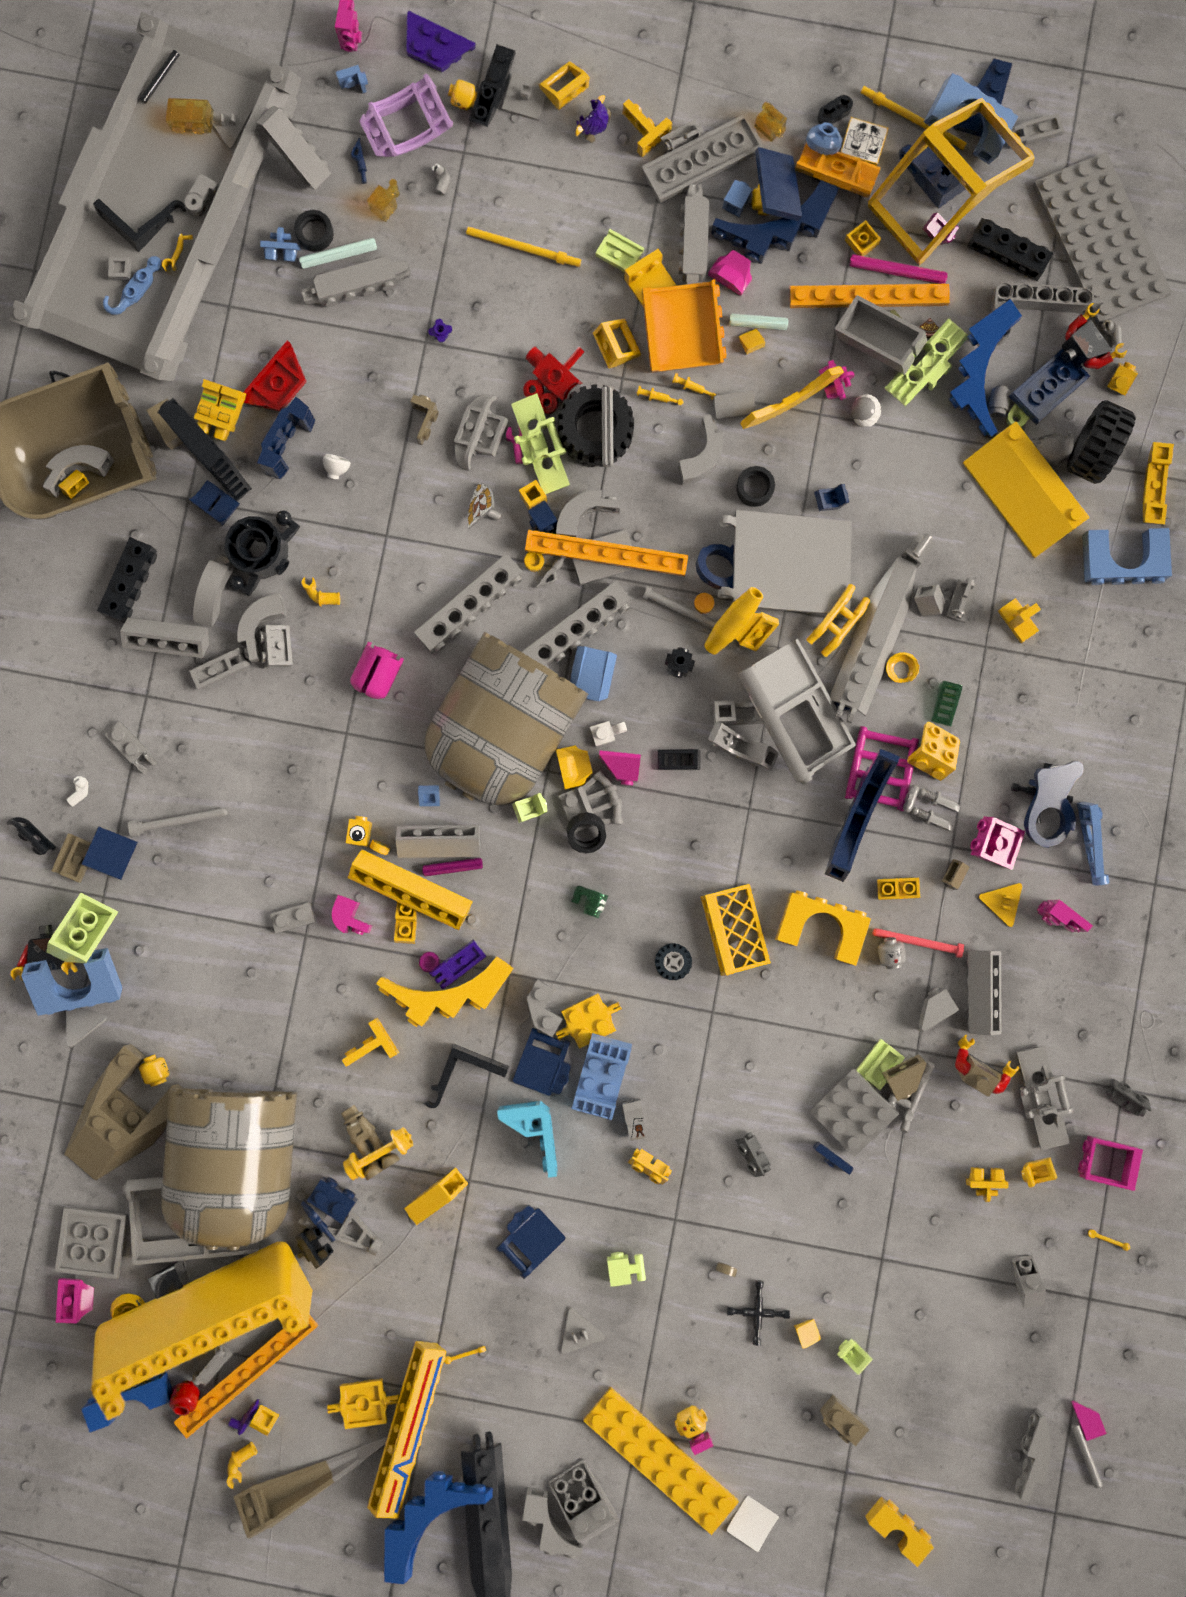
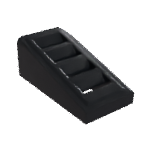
(696, 759)

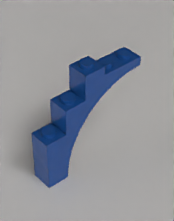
(974, 365)
(403, 1536)

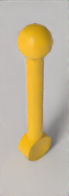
(1092, 1234)
(448, 1359)

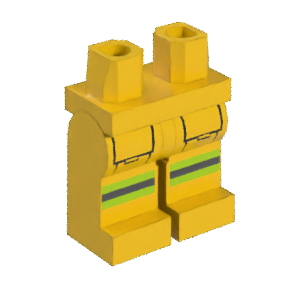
(220, 408)

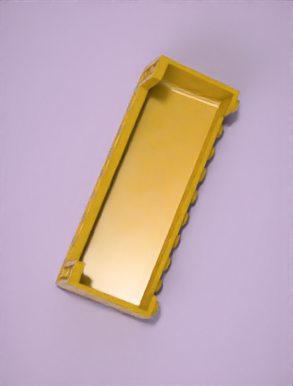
(197, 1320)

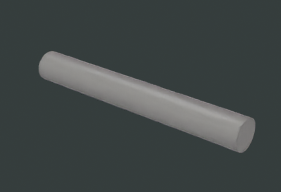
(1087, 1455)

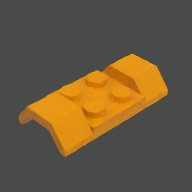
(839, 170)

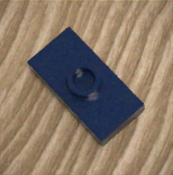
(833, 1159)

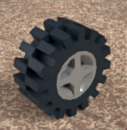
(679, 963)

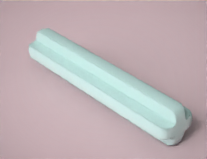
(758, 321)

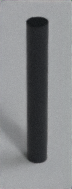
(159, 76)

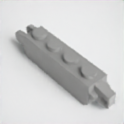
(695, 236)
(355, 281)

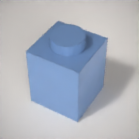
(737, 198)

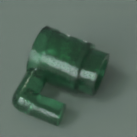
(594, 903)

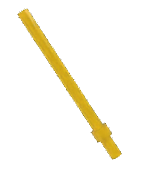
(880, 99)
(560, 257)

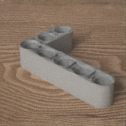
(1033, 302)

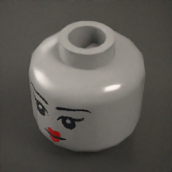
(891, 953)

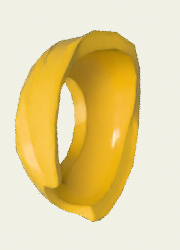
(907, 658)

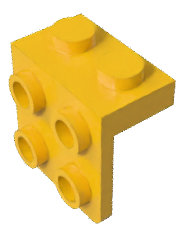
(937, 752)

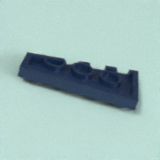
(993, 85)

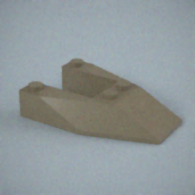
(111, 1123)

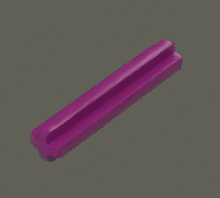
(452, 867)

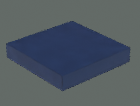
(109, 852)

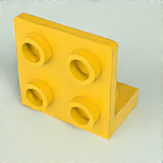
(648, 273)

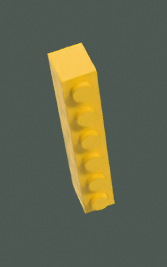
(410, 889)

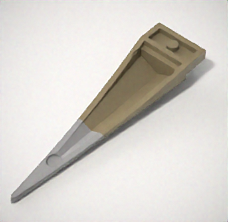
(275, 1499)

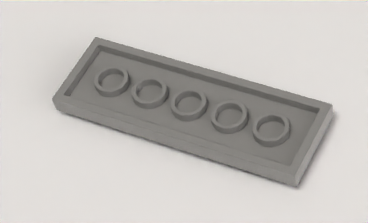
(702, 158)

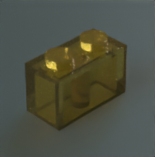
(189, 115)

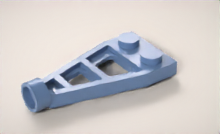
(1090, 815)

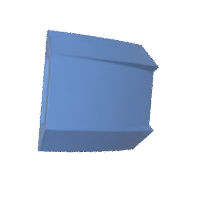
(593, 672)

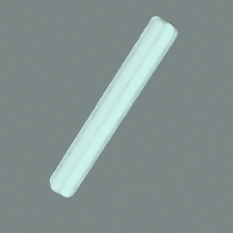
(338, 253)

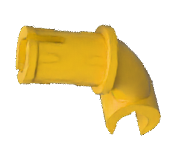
(319, 597)
(236, 1461)

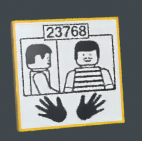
(864, 140)

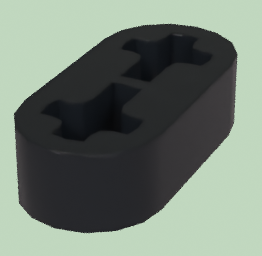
(833, 106)

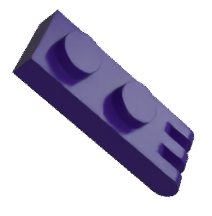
(458, 964)

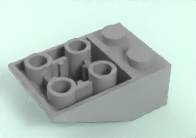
(583, 1502)

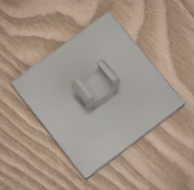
(524, 97)

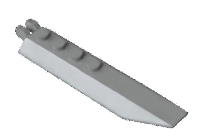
(874, 640)

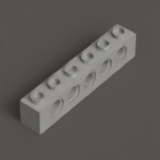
(504, 566)
(613, 593)

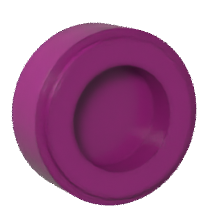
(429, 961)

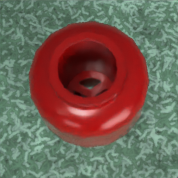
(184, 1398)

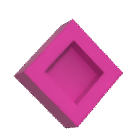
(701, 1443)

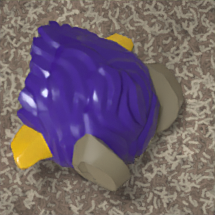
(595, 122)

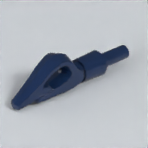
(360, 160)
(315, 1218)

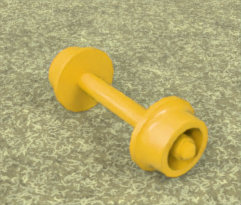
(355, 1167)

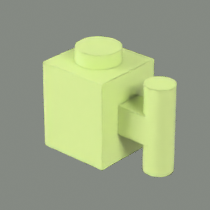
(620, 1268)

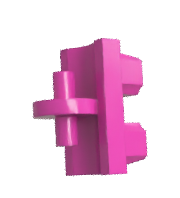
(837, 390)

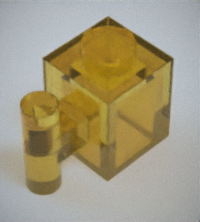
(770, 122)
(383, 201)

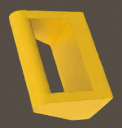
(568, 92)
(609, 346)

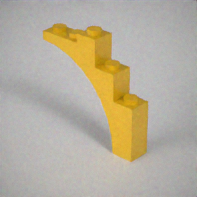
(450, 1001)

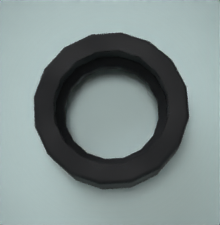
(309, 216)
(759, 471)
(588, 846)

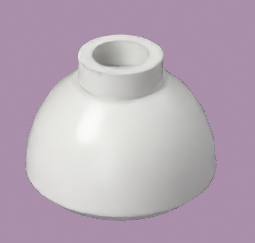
(335, 465)

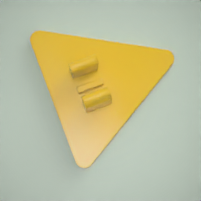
(1003, 902)

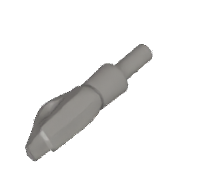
(552, 572)

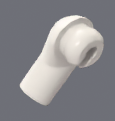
(81, 791)

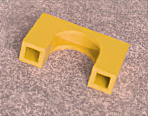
(852, 925)

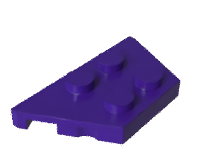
(434, 44)

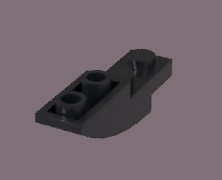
(493, 86)

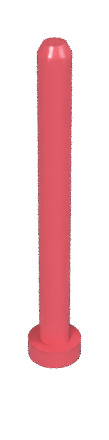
(957, 950)

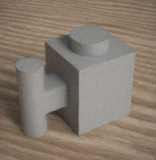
(919, 548)

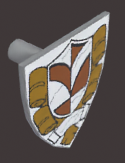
(481, 505)

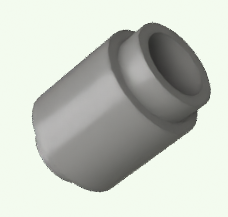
(999, 401)

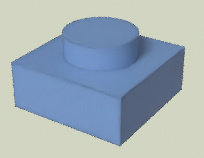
(429, 795)

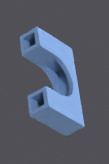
(958, 93)
(1101, 568)
(51, 997)

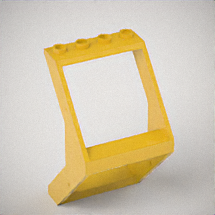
(933, 138)

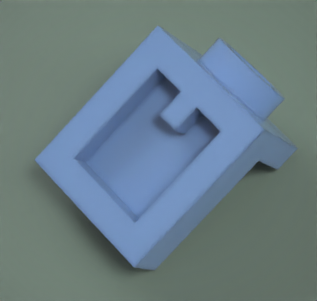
(351, 76)

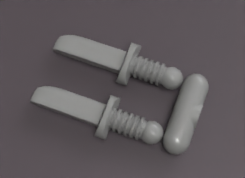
(936, 799)

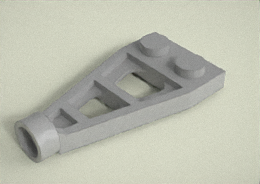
(339, 1234)

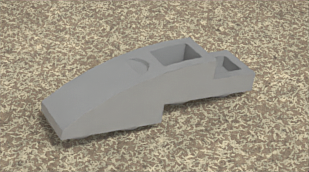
(1037, 1448)

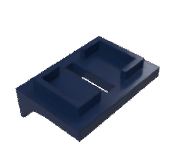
(206, 497)

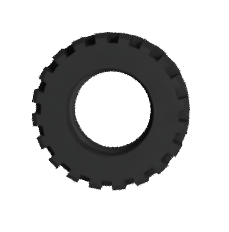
(582, 403)
(1101, 442)

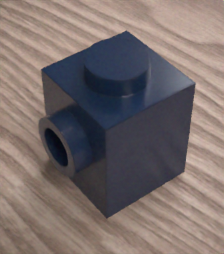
(542, 518)

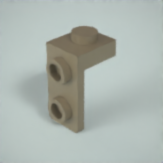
(425, 405)

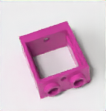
(1130, 1168)

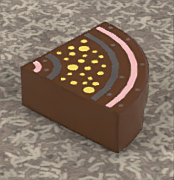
(929, 327)

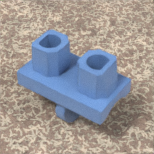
(271, 247)

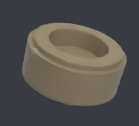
(726, 1269)

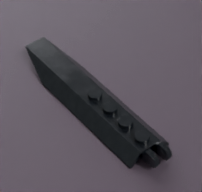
(487, 1522)

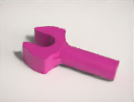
(517, 449)

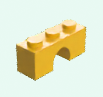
(886, 1518)

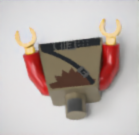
(979, 1074)

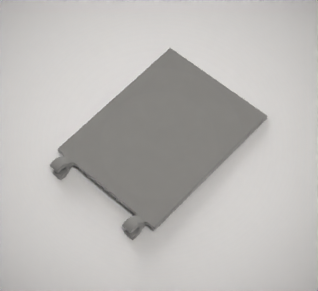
(790, 560)

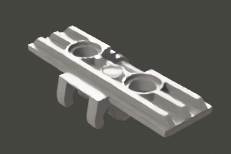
(1037, 1099)

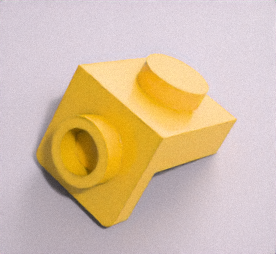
(1123, 378)
(1038, 1172)

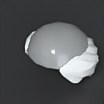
(866, 410)

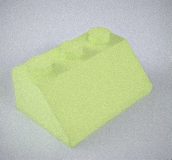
(81, 930)

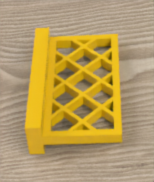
(719, 936)

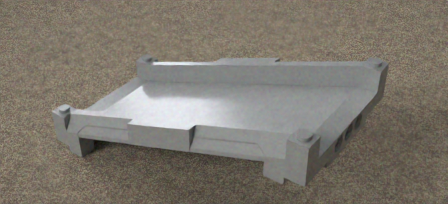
(137, 171)

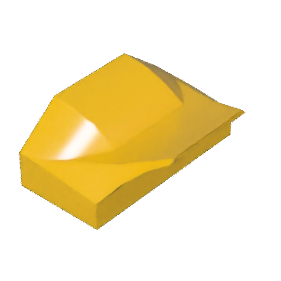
(574, 766)

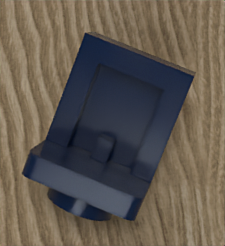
(832, 498)

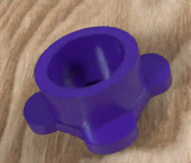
(440, 336)

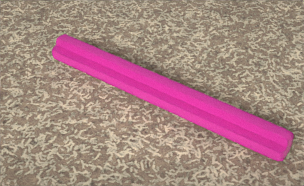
(898, 269)

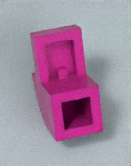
(343, 916)

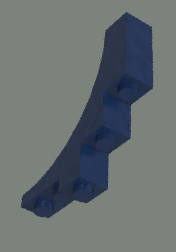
(781, 232)
(859, 814)

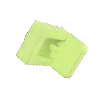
(530, 807)
(854, 1355)

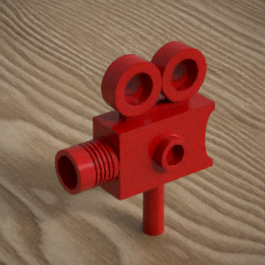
(553, 376)

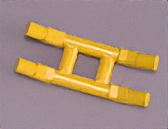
(828, 624)

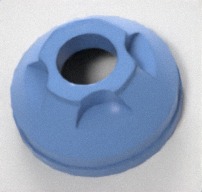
(824, 139)

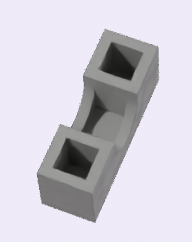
(735, 713)

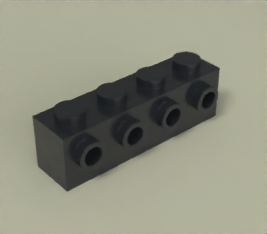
(1010, 249)
(127, 580)

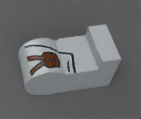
(200, 195)
(634, 1119)

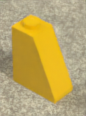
(436, 1196)

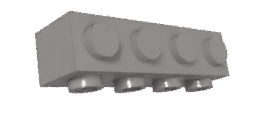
(293, 147)
(164, 637)
(435, 841)
(984, 992)

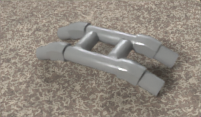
(912, 1104)

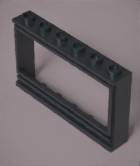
(204, 449)

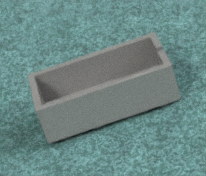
(880, 334)

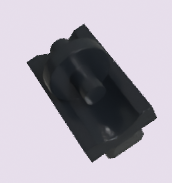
(312, 1248)

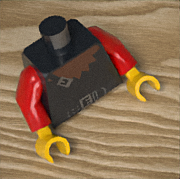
(1086, 345)
(36, 951)

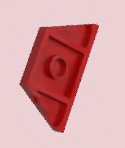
(277, 381)

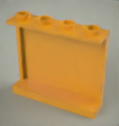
(683, 326)

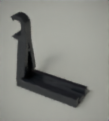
(146, 231)
(470, 1057)

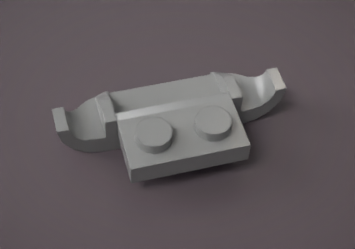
(478, 431)

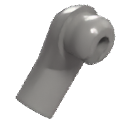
(442, 177)
(1113, 330)

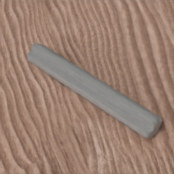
(607, 426)

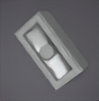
(734, 404)

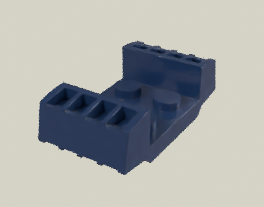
(281, 430)

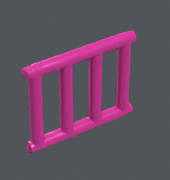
(860, 753)

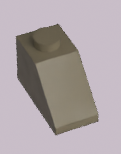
(905, 1077)

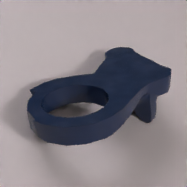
(704, 573)

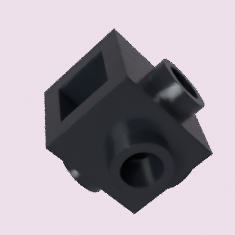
(679, 670)

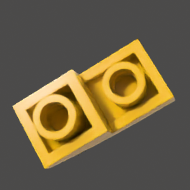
(898, 888)
(405, 924)

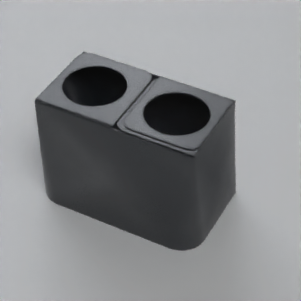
(165, 1281)

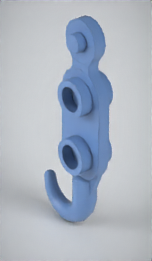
(135, 287)

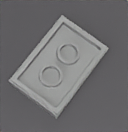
(592, 571)

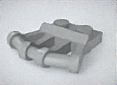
(578, 801)

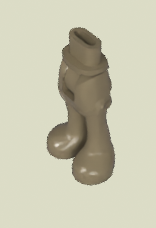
(361, 1129)

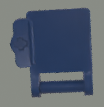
(541, 1068)
(533, 1235)

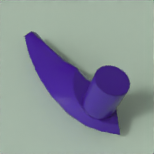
(247, 1417)

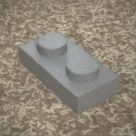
(293, 918)

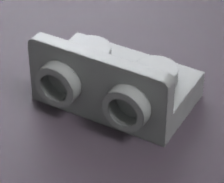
(275, 646)

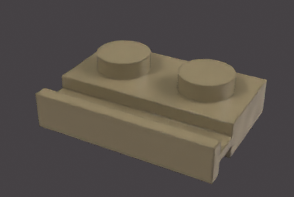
(71, 858)

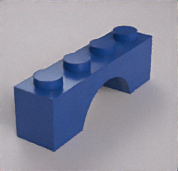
(151, 1392)

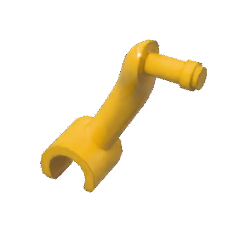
(179, 247)

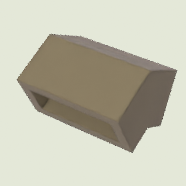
(958, 876)

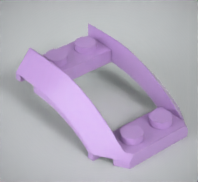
(432, 107)

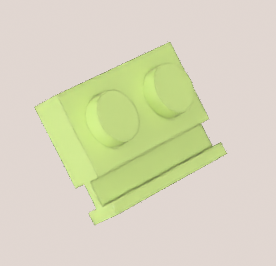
(619, 251)
(877, 1061)

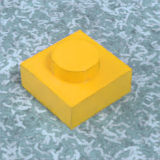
(264, 1420)

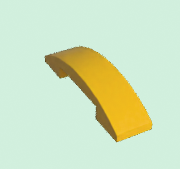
(1155, 483)

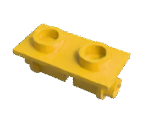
(656, 1172)

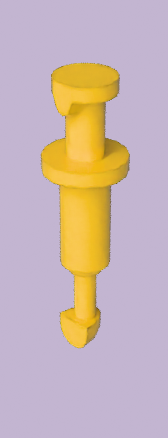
(691, 385)
(657, 396)

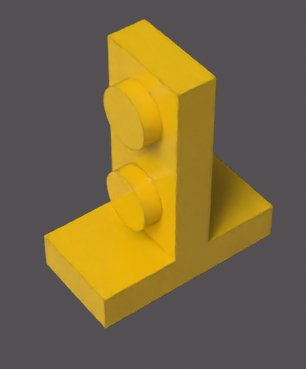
(645, 127)
(1019, 619)
(372, 1043)

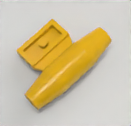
(742, 624)

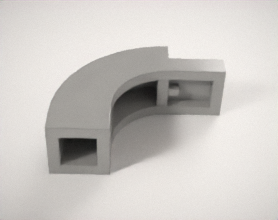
(76, 457)
(701, 466)
(581, 506)
(210, 590)
(254, 618)
(742, 747)

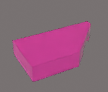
(1089, 1421)

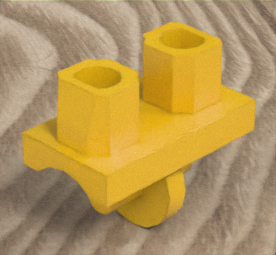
(977, 1180)

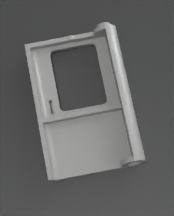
(779, 685)
(168, 1249)

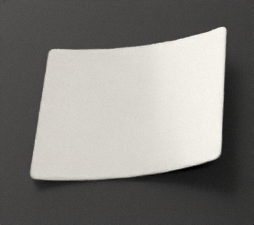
(752, 1523)

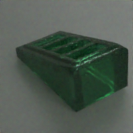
(941, 693)

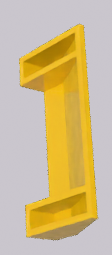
(1025, 489)

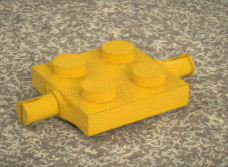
(587, 1018)
(363, 1403)

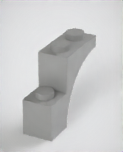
(552, 1539)

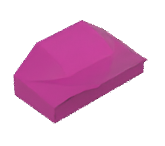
(732, 272)
(73, 1300)

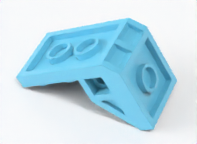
(521, 1119)

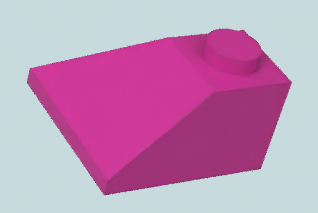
(622, 766)

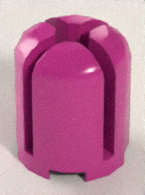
(375, 671)

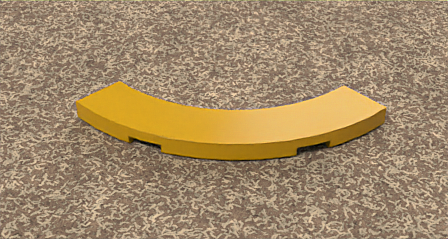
(792, 400)

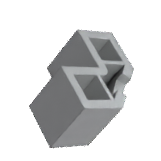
(543, 1018)

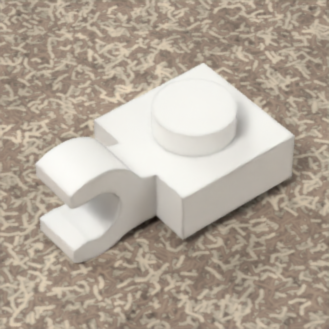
(604, 733)

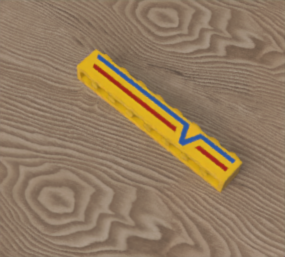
(406, 1430)

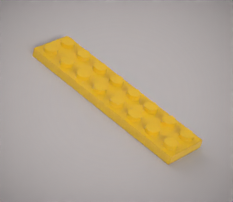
(661, 1460)

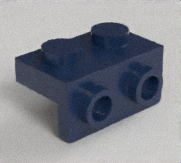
(333, 1199)

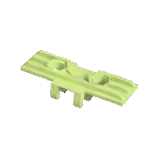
(931, 366)
(535, 446)

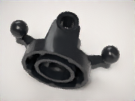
(274, 559)

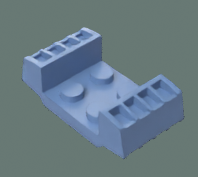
(601, 1076)

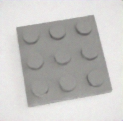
(854, 1112)
(91, 1242)

